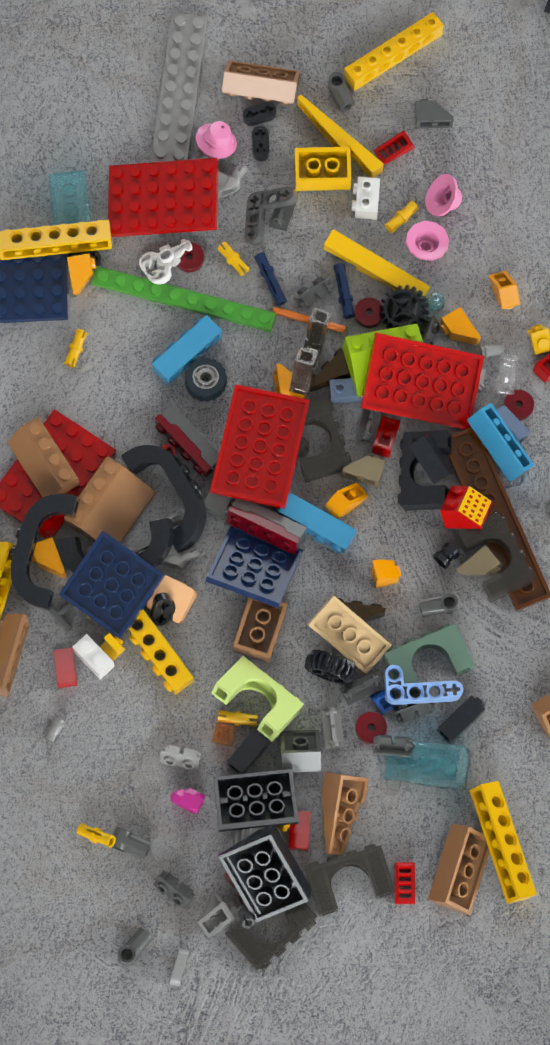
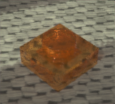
(223, 734)

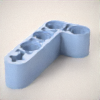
(423, 689)

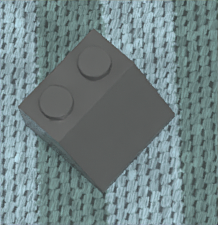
(300, 750)

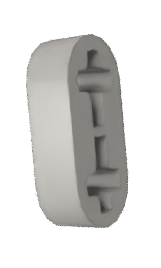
(179, 967)

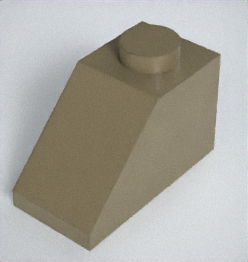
(365, 470)
(481, 564)

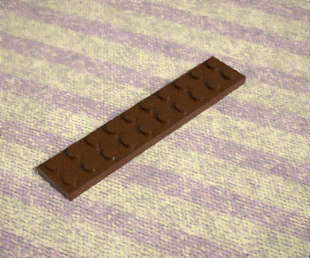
(476, 469)

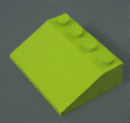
(358, 351)

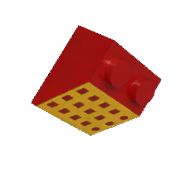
(465, 508)

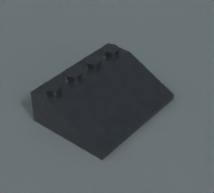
(255, 800)
(266, 873)

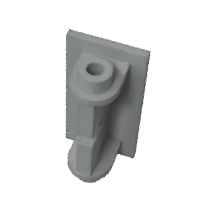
(332, 728)
(171, 756)

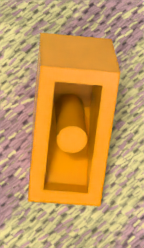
(80, 271)
(504, 290)
(459, 327)
(282, 381)
(346, 500)
(48, 557)
(385, 573)

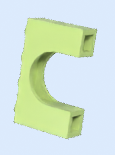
(247, 676)

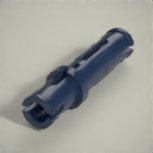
(267, 272)
(345, 297)

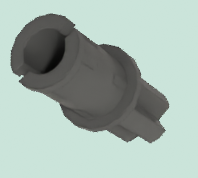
(243, 912)

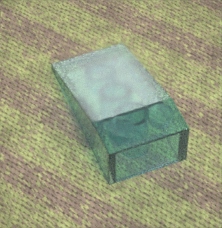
(69, 197)
(431, 766)

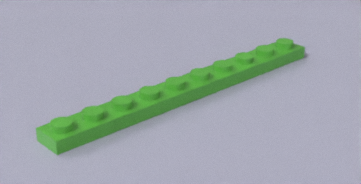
(184, 299)

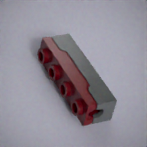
(187, 439)
(266, 525)

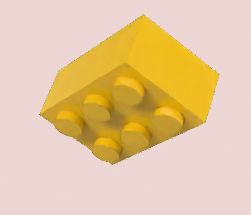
(322, 168)

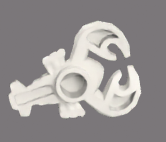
(165, 260)

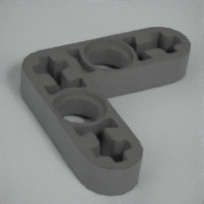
(262, 205)

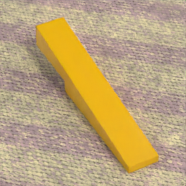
(339, 138)
(370, 263)

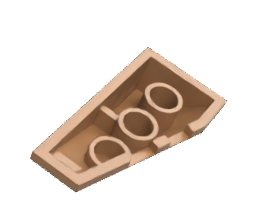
(340, 803)

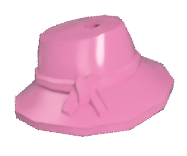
(216, 140)
(443, 195)
(427, 240)

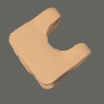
(181, 595)

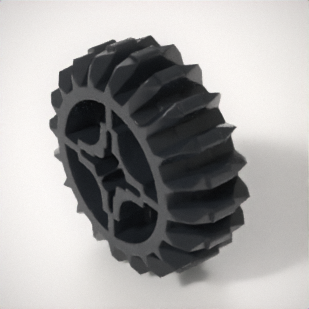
(409, 304)
(330, 667)

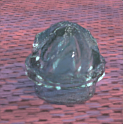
(436, 301)

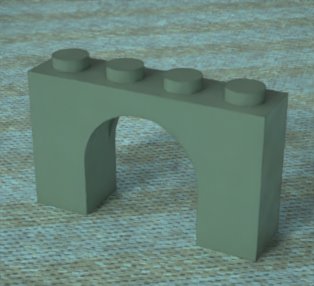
(445, 640)

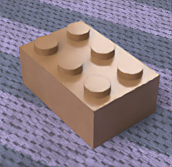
(259, 630)

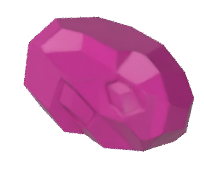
(188, 799)

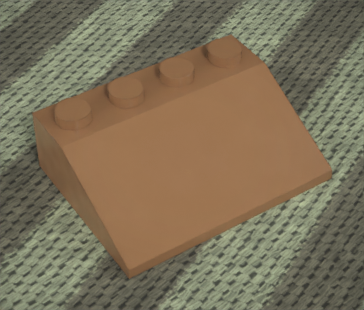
(110, 502)

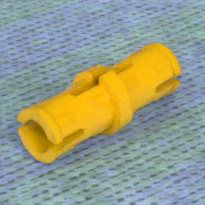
(401, 216)
(233, 258)
(75, 348)
(237, 718)
(96, 835)

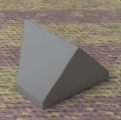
(215, 916)

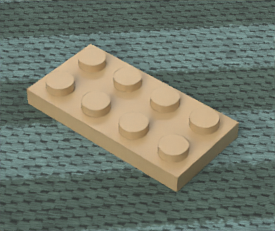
(349, 634)

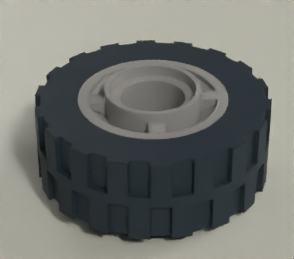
(205, 369)

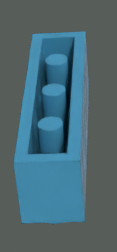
(186, 350)
(500, 442)
(319, 524)

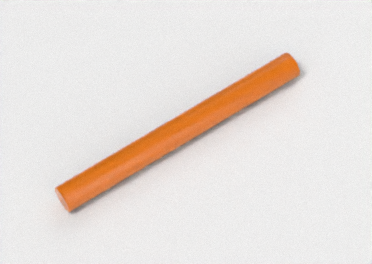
(305, 318)

